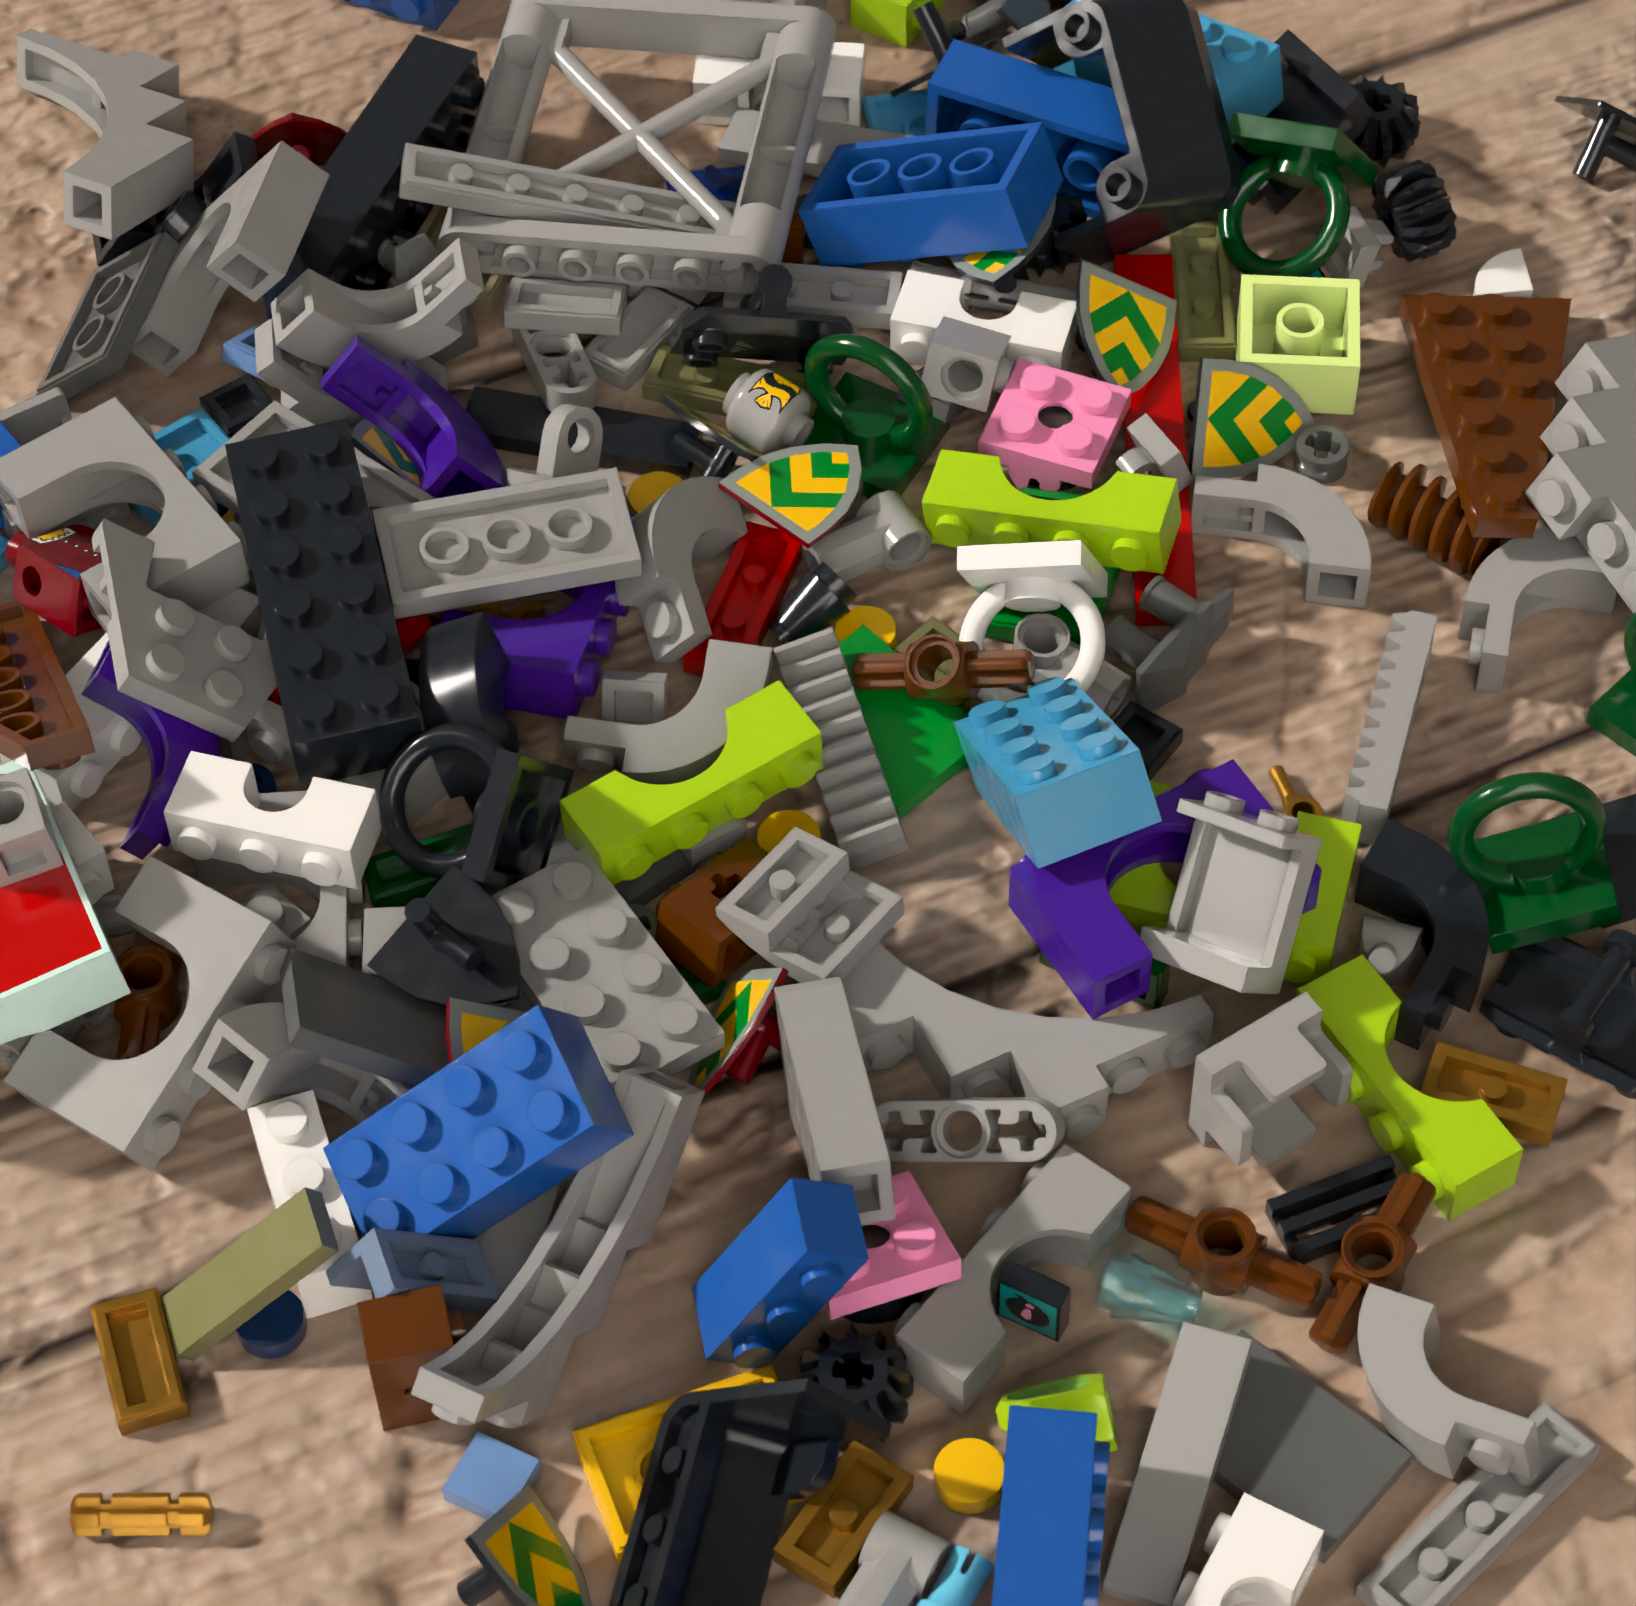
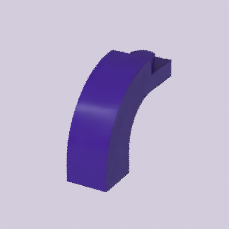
(419, 416)
(168, 745)

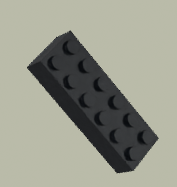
(422, 101)
(323, 601)

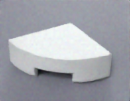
(1504, 276)

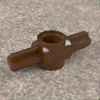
(969, 672)
(148, 1010)
(1228, 1229)
(1383, 1235)

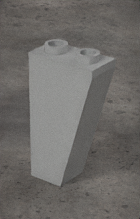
(832, 1095)

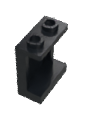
(1311, 96)

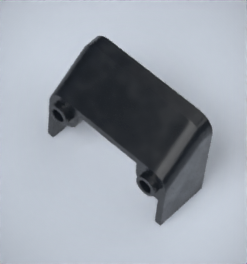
(1170, 114)
(723, 1487)

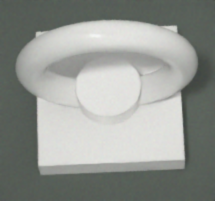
(1036, 580)

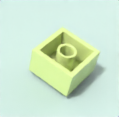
(1304, 335)

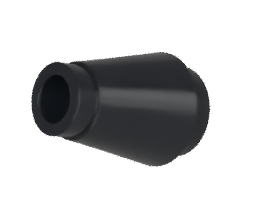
(812, 605)

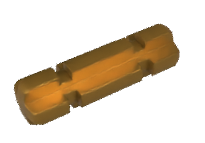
(141, 1514)

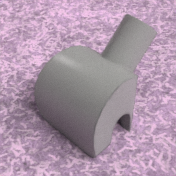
(1389, 946)

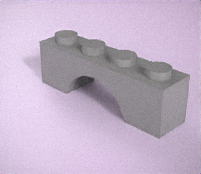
(1061, 1217)

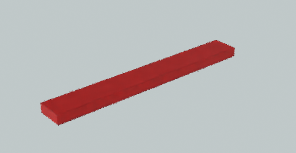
(1164, 405)

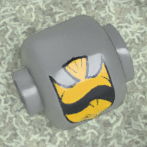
(768, 412)

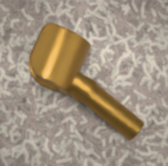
(1290, 800)

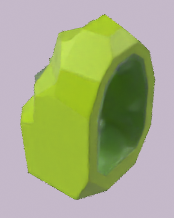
(1070, 1393)

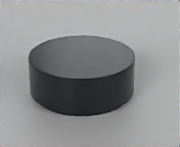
(180, 215)

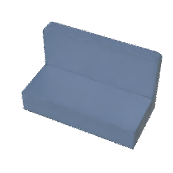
(409, 1261)

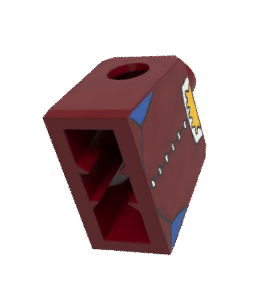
(50, 578)

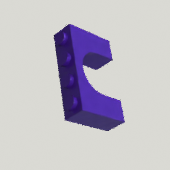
(559, 654)
(1070, 905)

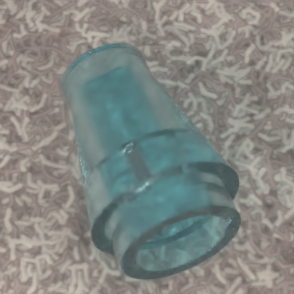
(1145, 1292)

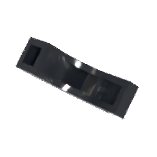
(1424, 887)

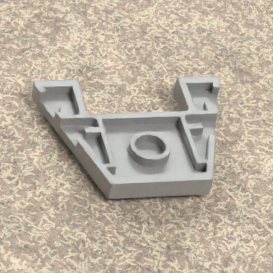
(174, 653)

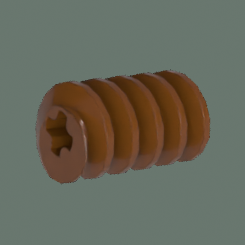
(1428, 519)

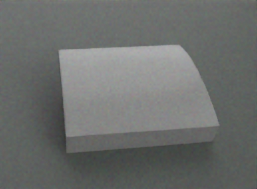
(809, 909)

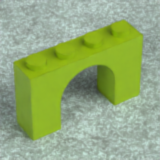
(1148, 894)

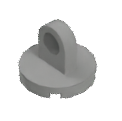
(555, 455)

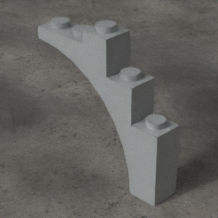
(140, 122)
(1592, 477)
(984, 1048)
(519, 1348)

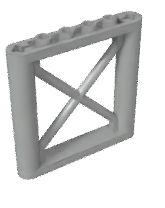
(791, 53)

